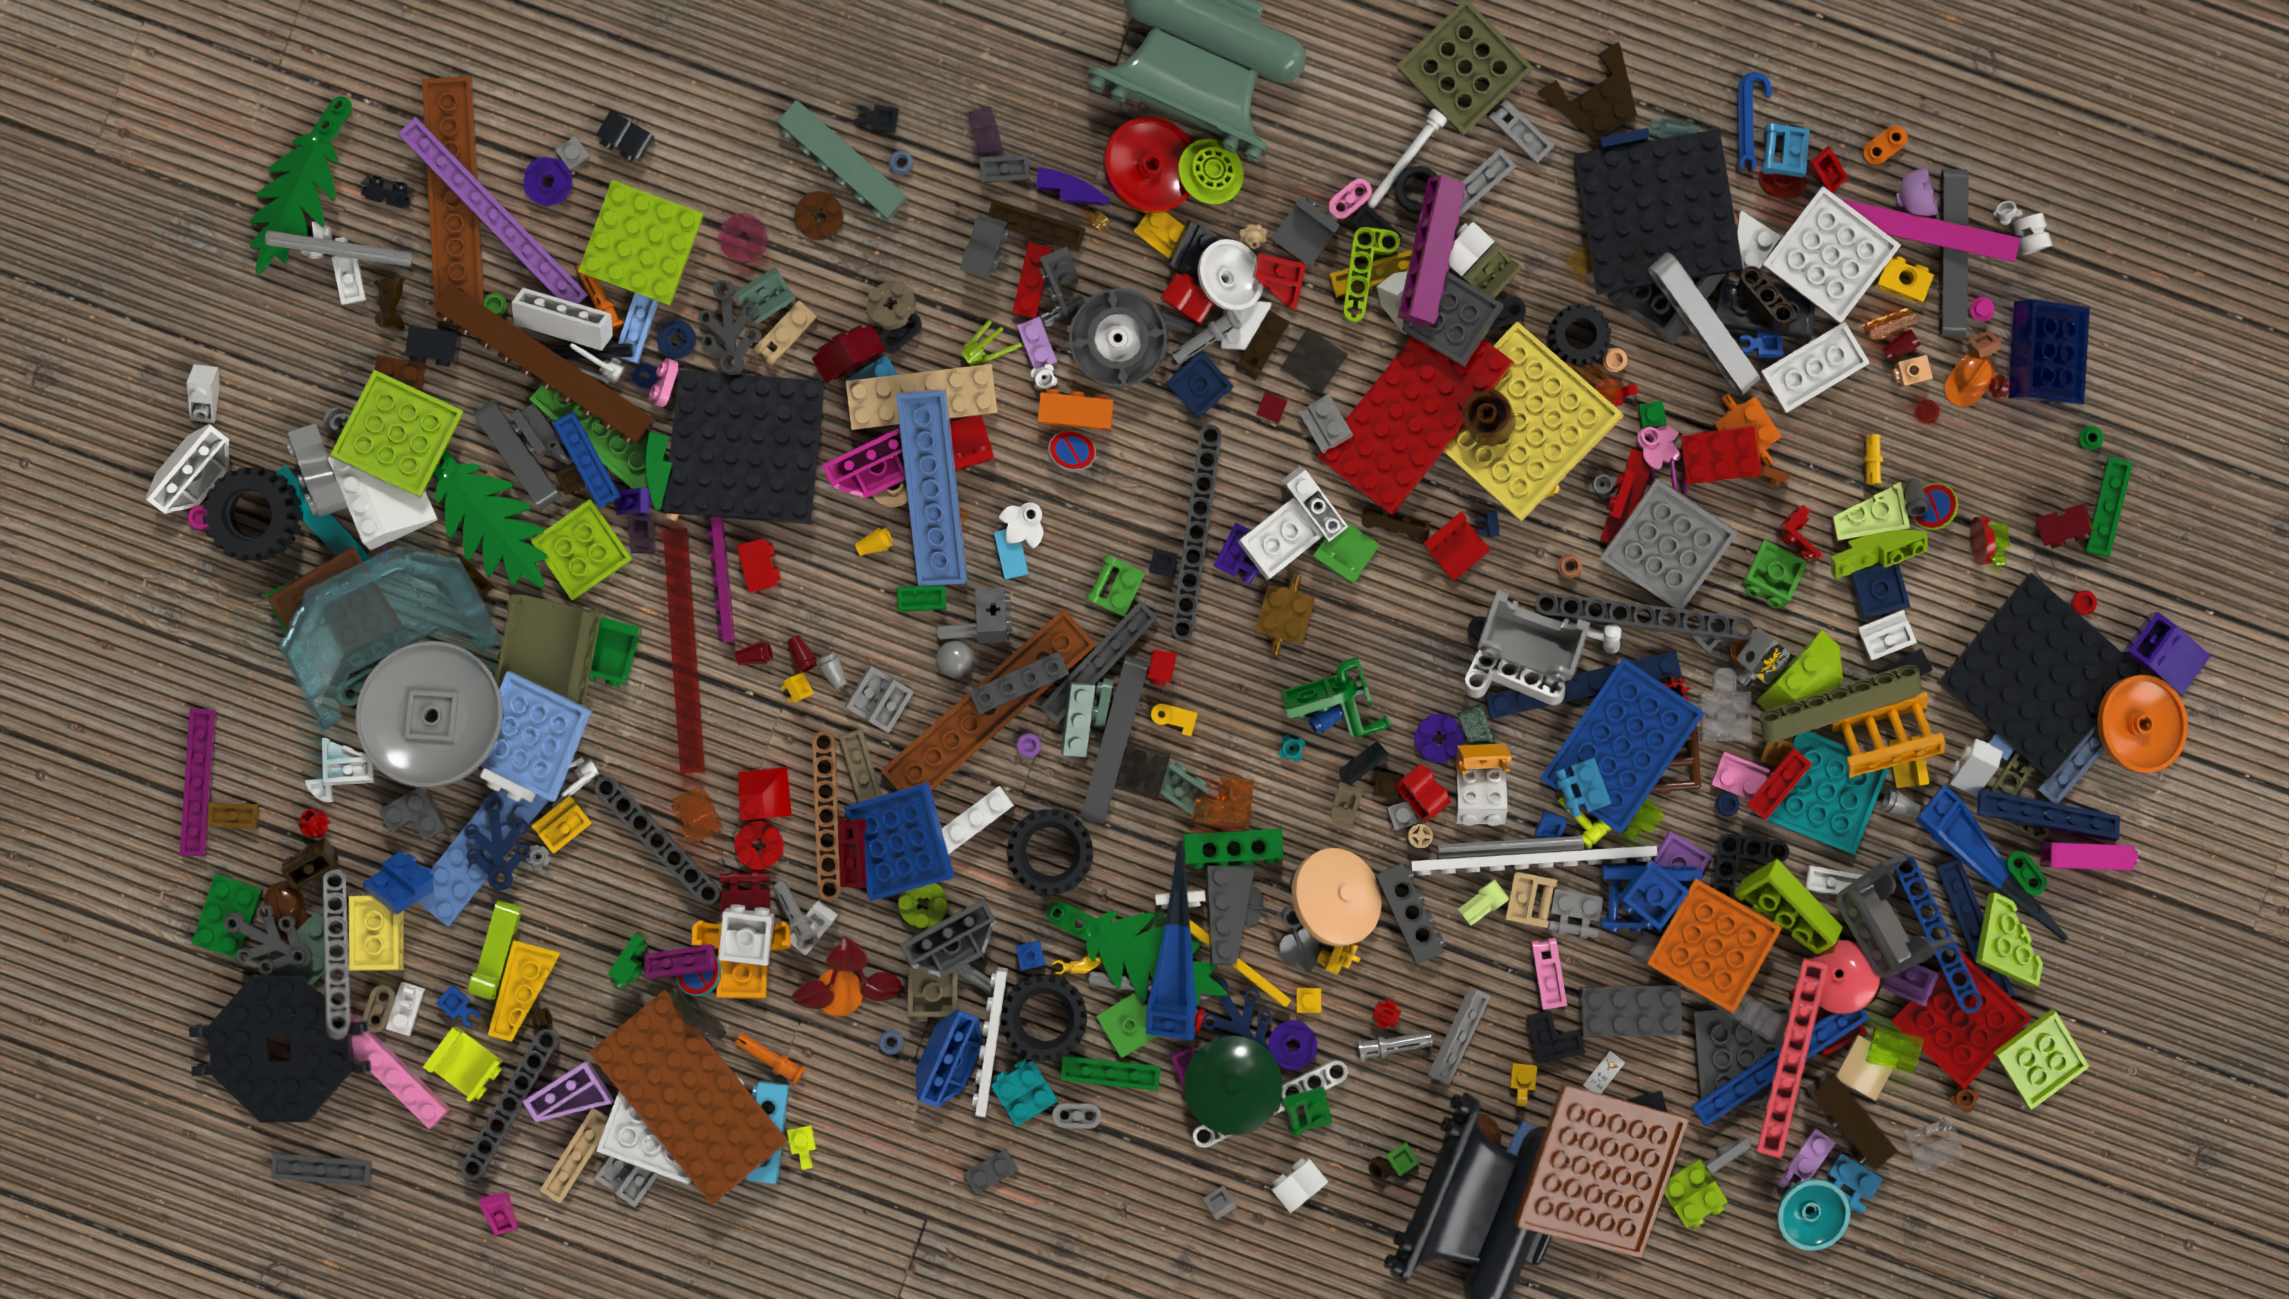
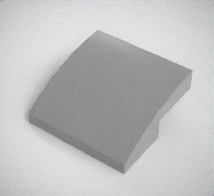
(879, 699)
(625, 1179)

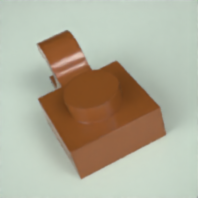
(1773, 476)

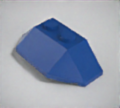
(948, 1058)

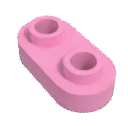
(1350, 199)
(662, 389)

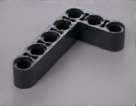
(1740, 850)

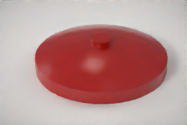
(1144, 164)

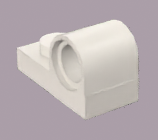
(821, 918)

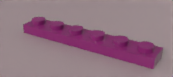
(721, 580)
(197, 782)

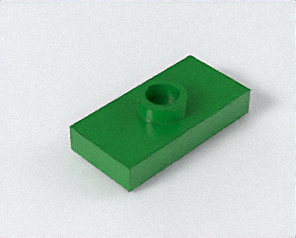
(921, 598)

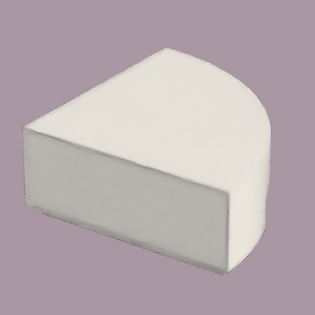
(320, 791)

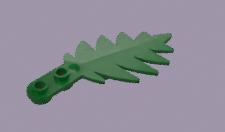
(297, 189)
(485, 518)
(1121, 944)

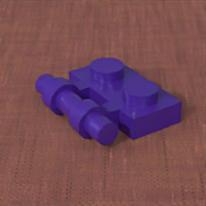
(1233, 555)

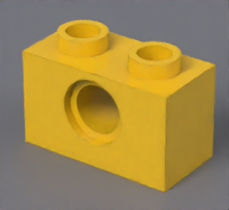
(1915, 291)

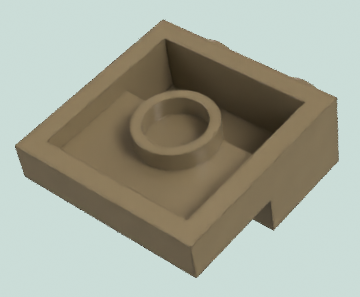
(931, 995)

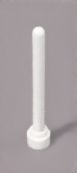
(1434, 122)

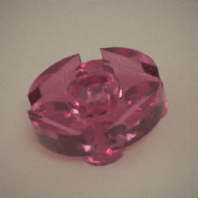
(754, 229)

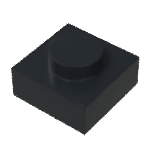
(1163, 563)

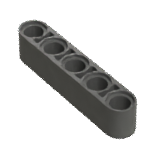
(517, 454)

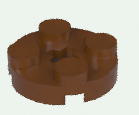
(826, 227)

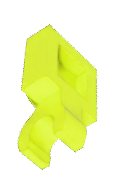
(802, 1142)

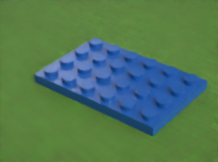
(1633, 734)

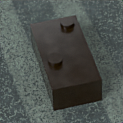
(1851, 1121)

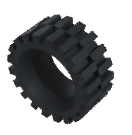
(1027, 875)
(1034, 1048)

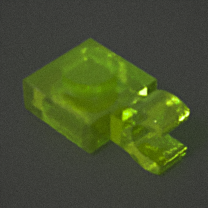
(2002, 542)
(1645, 818)

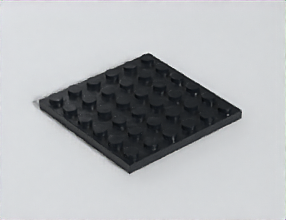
(1654, 202)
(745, 447)
(2037, 675)

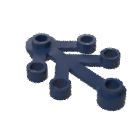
(497, 846)
(1240, 1023)

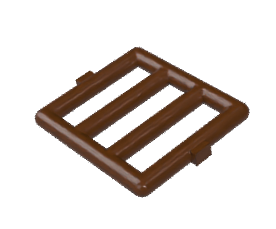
(1692, 760)

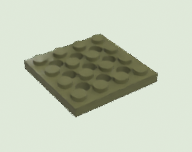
(1464, 84)

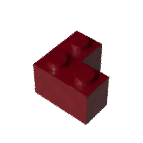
(847, 352)

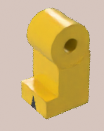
(1166, 714)

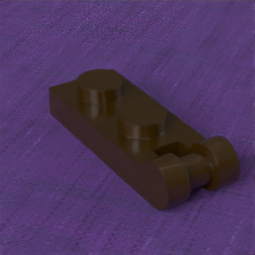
(1262, 344)
(1402, 523)

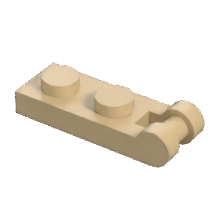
(785, 333)

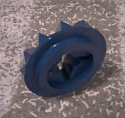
(671, 329)

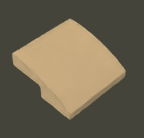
(1860, 1074)

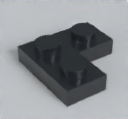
(1548, 1044)

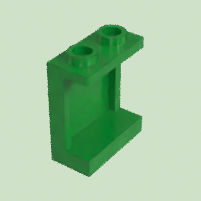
(614, 651)

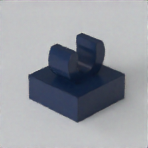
(1492, 524)

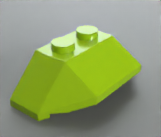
(1810, 673)

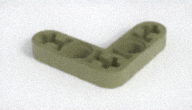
(1998, 787)

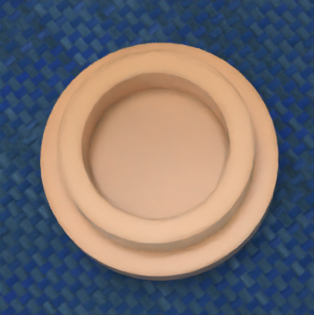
(1614, 360)

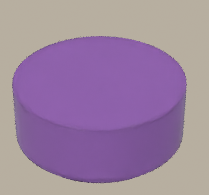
(1028, 745)

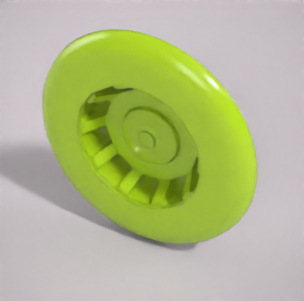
(1212, 170)

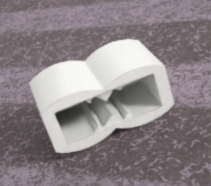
(1468, 248)
(1299, 1184)

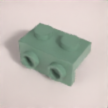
(766, 292)
(1182, 788)

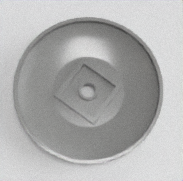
(395, 709)

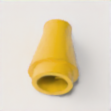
(875, 542)

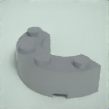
(316, 473)

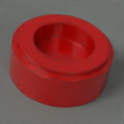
(2084, 602)

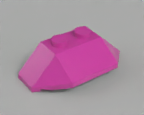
(869, 467)

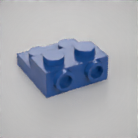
(400, 882)
(1653, 896)

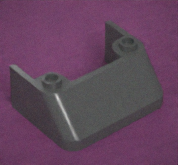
(1877, 926)

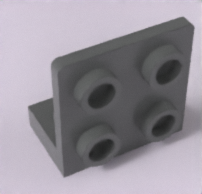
(1058, 270)

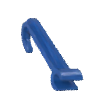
(1745, 118)

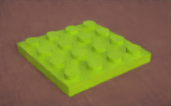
(641, 242)
(397, 434)

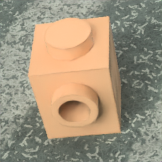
(1912, 371)

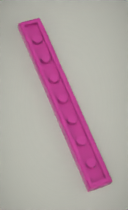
(1940, 232)

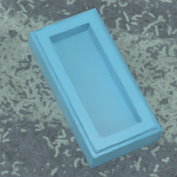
(1011, 556)

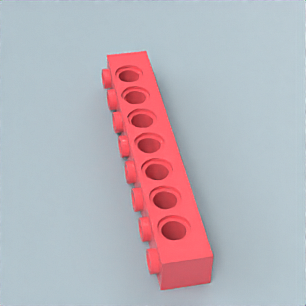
(1792, 1057)

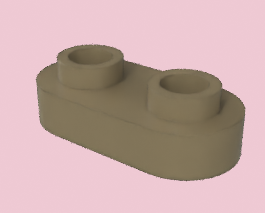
(378, 1007)

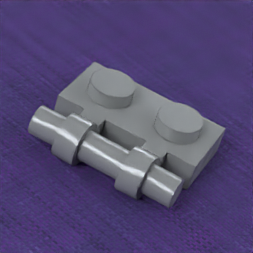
(1579, 906)

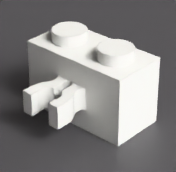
(1976, 767)

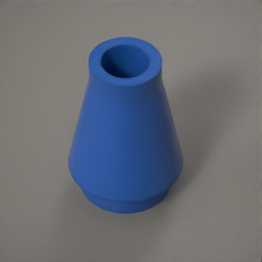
(1322, 720)

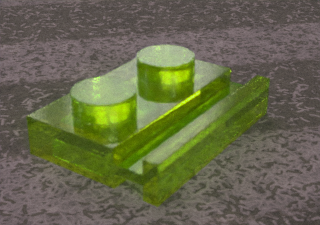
(1894, 1049)

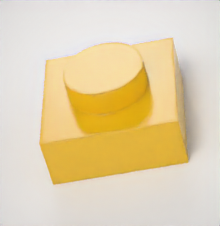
(1308, 1000)

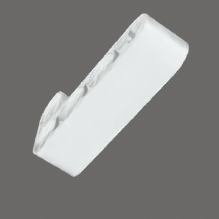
(1516, 681)

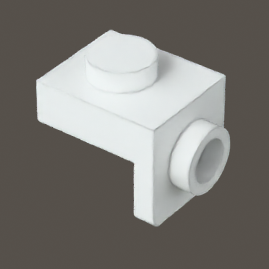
(318, 232)

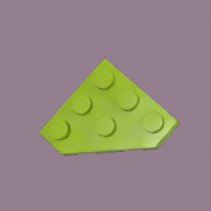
(2006, 943)

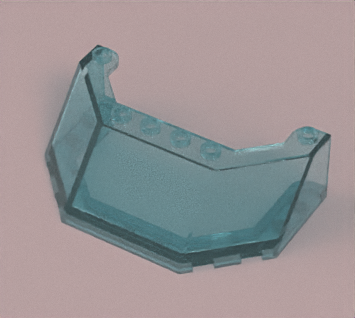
(373, 614)

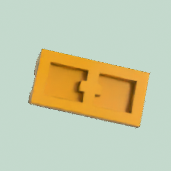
(1482, 757)

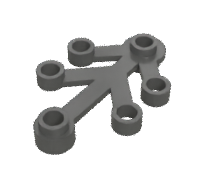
(730, 330)
(272, 940)

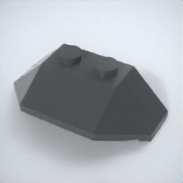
(951, 941)

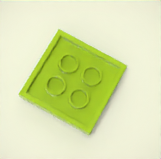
(582, 549)
(2041, 1059)

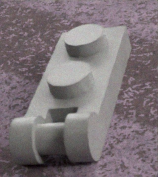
(1521, 132)

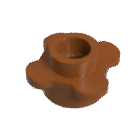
(1972, 1097)

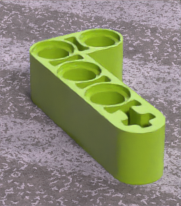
(1363, 276)
(496, 950)

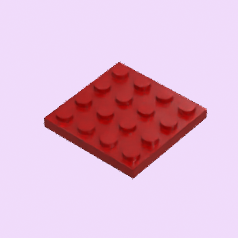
(1957, 1039)

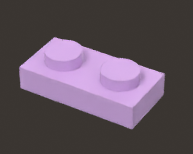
(1037, 343)

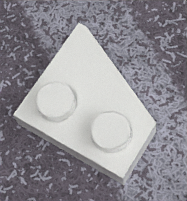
(1250, 321)

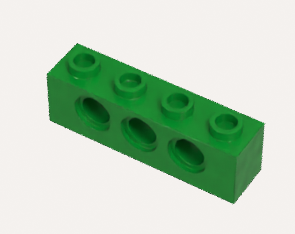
(1271, 837)

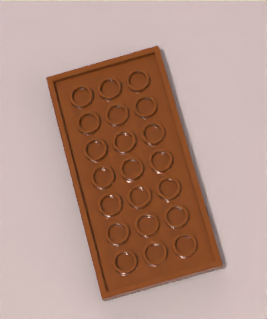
(688, 1097)

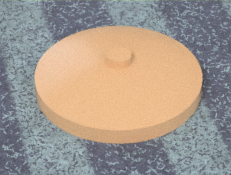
(1336, 897)

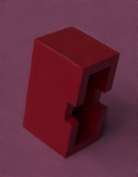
(2073, 523)

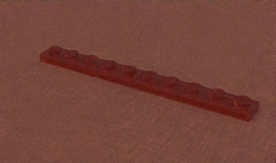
(684, 651)

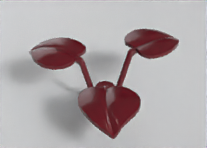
(847, 957)

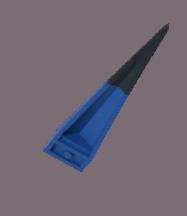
(1960, 834)
(1172, 995)

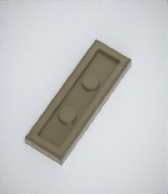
(860, 765)

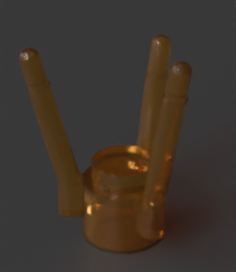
(1606, 387)

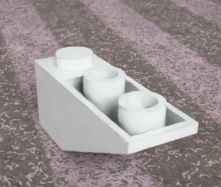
(1314, 503)

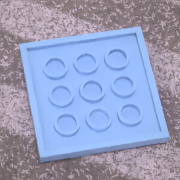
(536, 736)

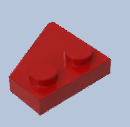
(1280, 278)

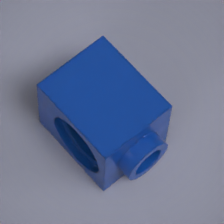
(1030, 955)

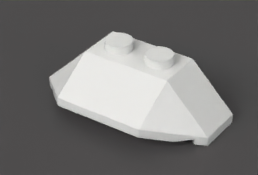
(190, 471)

